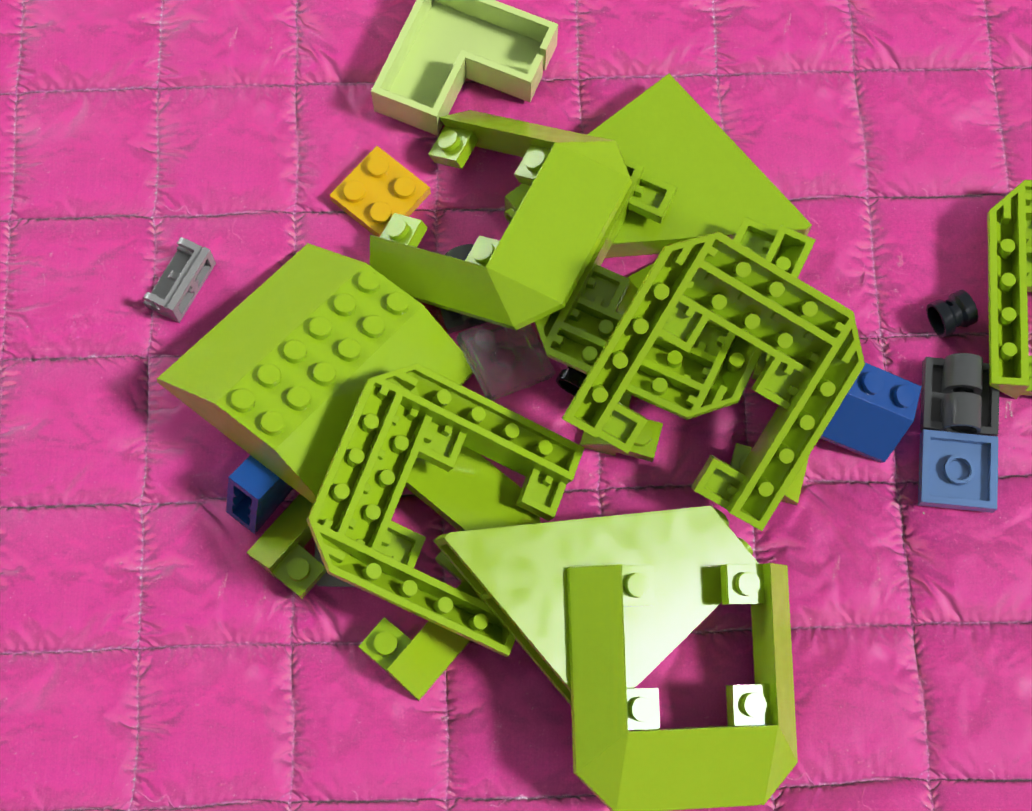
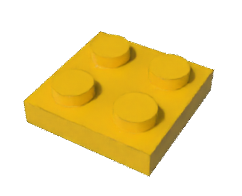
(378, 191)

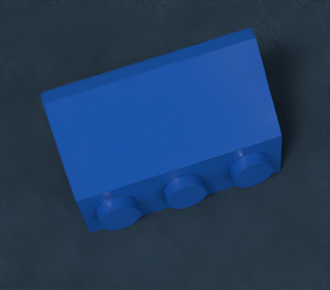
(874, 414)

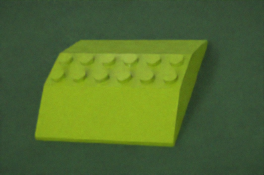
(296, 358)

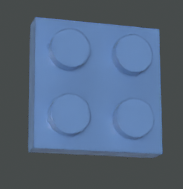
(958, 471)

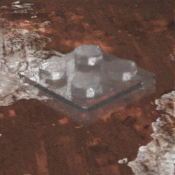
(504, 358)

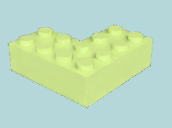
(459, 41)

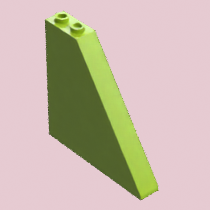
(690, 151)
(524, 578)

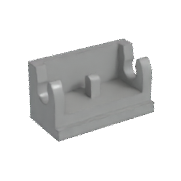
(181, 280)

